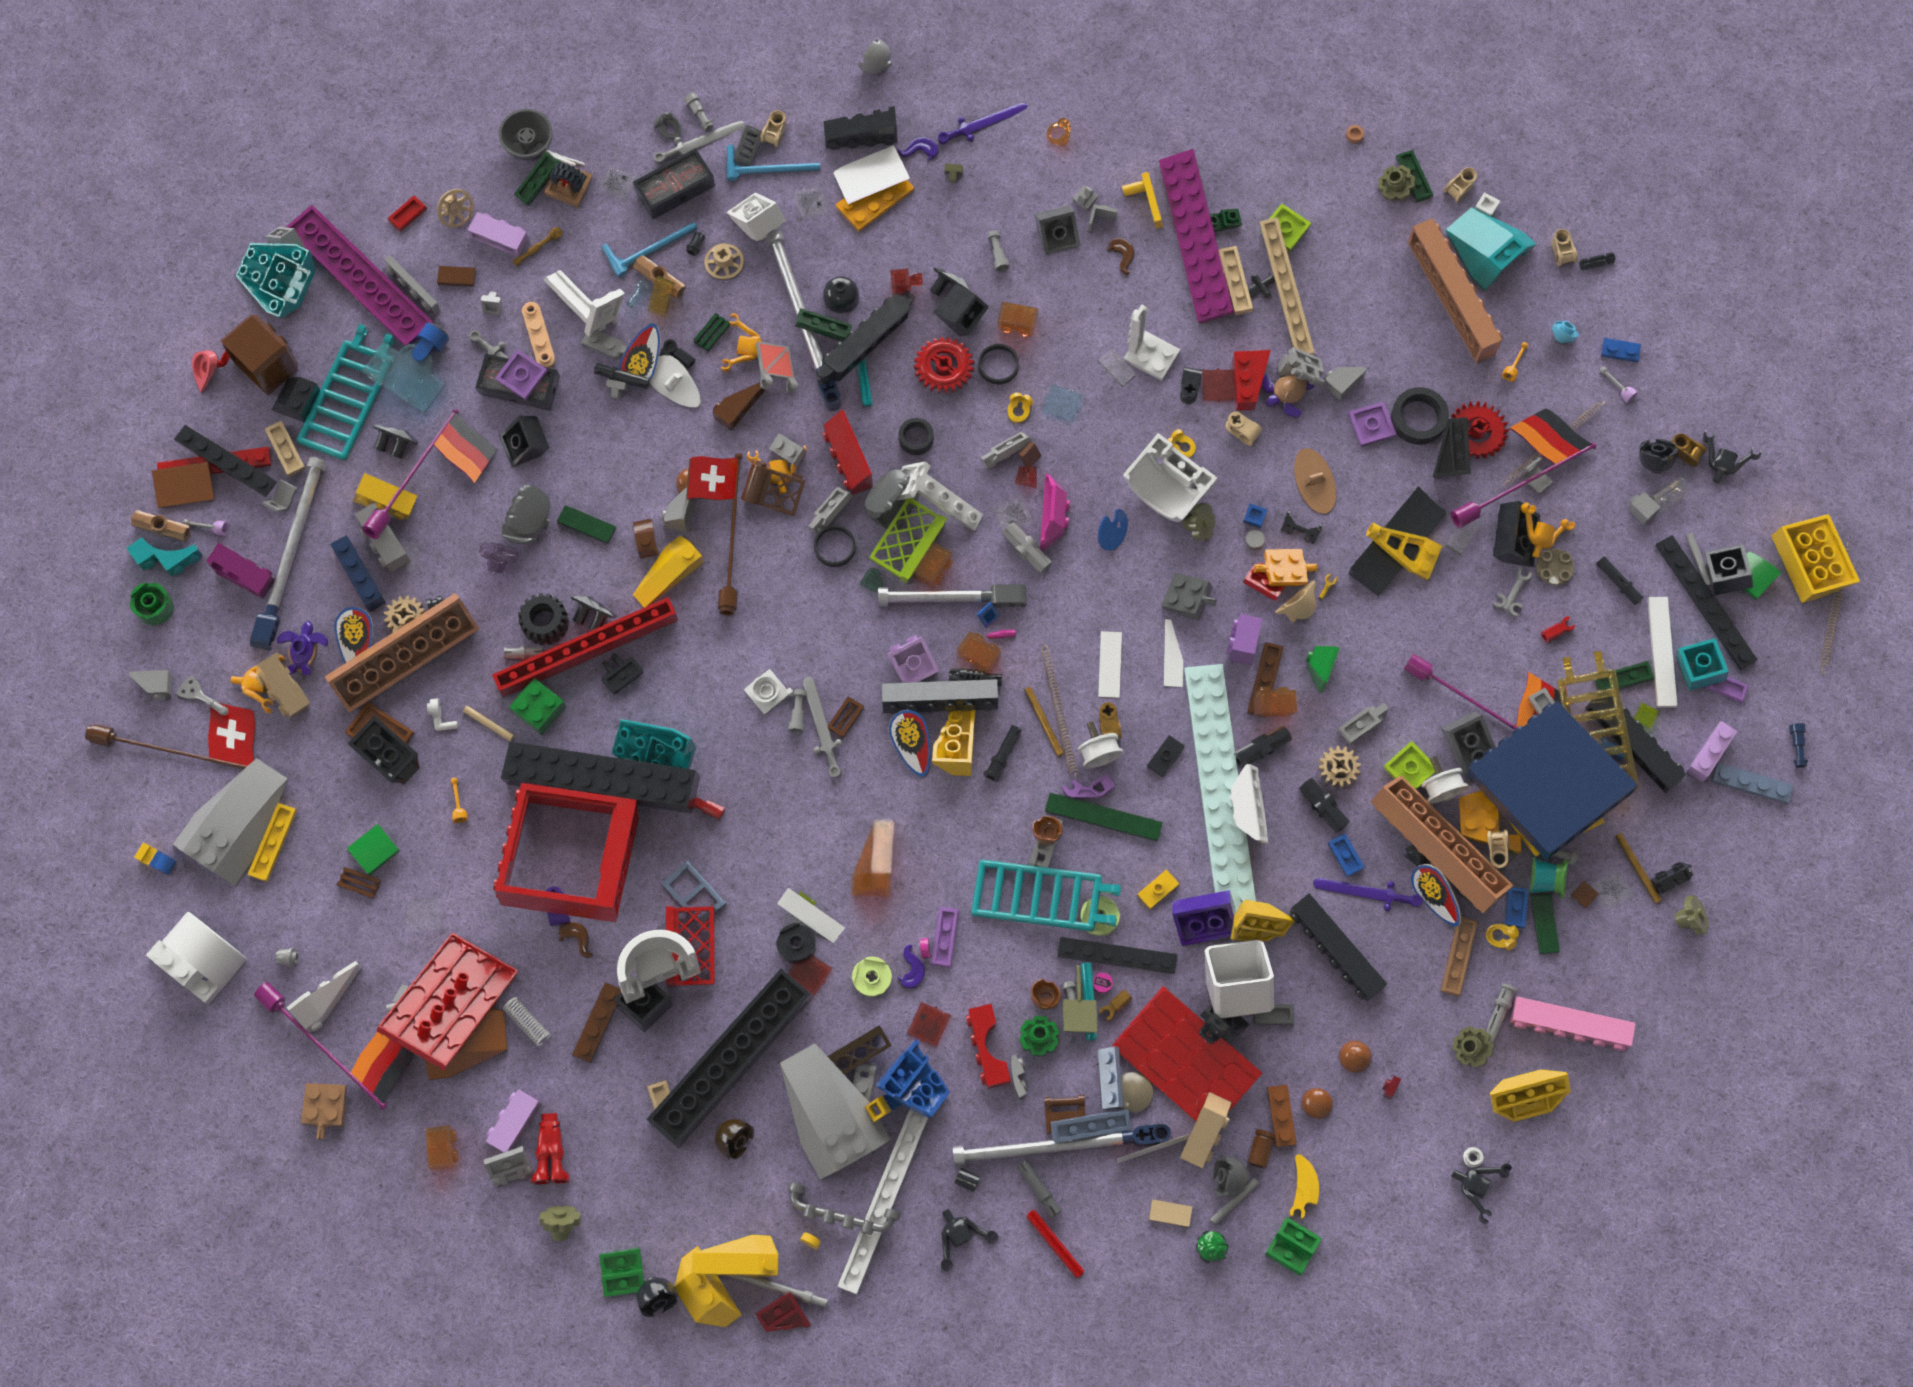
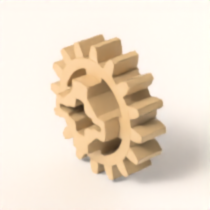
(400, 609)
(1334, 761)

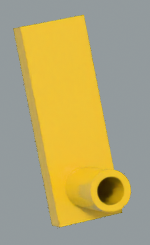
(1141, 186)

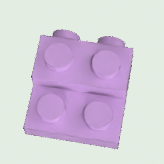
(912, 660)

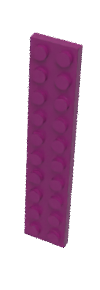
(1196, 236)
(359, 276)

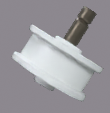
(1099, 749)
(1444, 784)

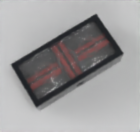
(674, 183)
(540, 398)

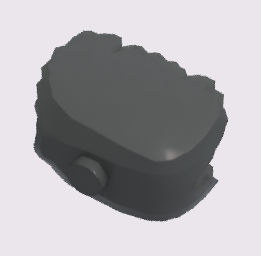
(882, 499)
(526, 515)

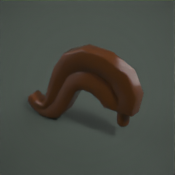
(1126, 249)
(576, 930)

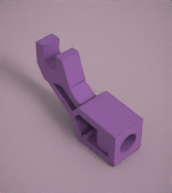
(1081, 792)

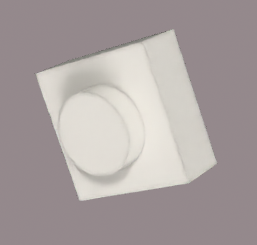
(1487, 204)

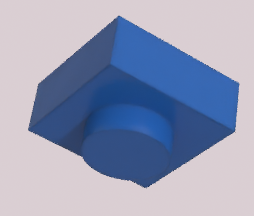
(1255, 515)

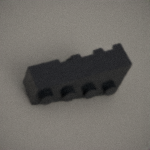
(861, 130)

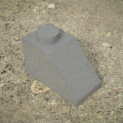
(284, 236)
(1343, 380)
(155, 683)

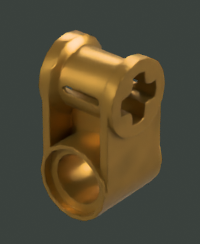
(1688, 449)
(1110, 723)

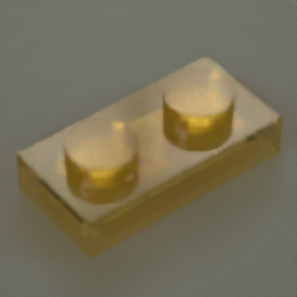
(661, 296)

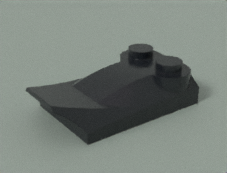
(385, 751)

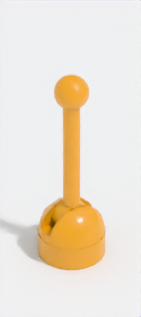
(1511, 370)
(458, 812)

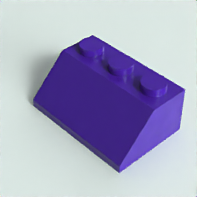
(1204, 917)

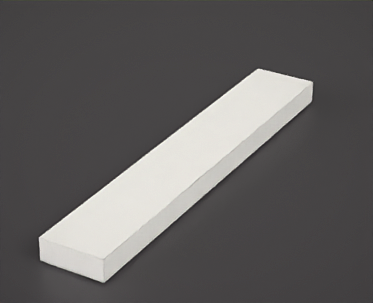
(1662, 652)

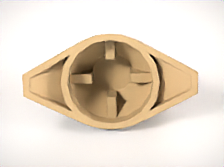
(1300, 605)

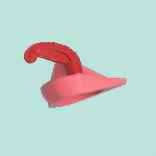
(204, 366)

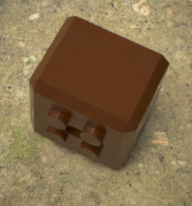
(260, 353)

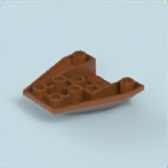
(484, 1044)

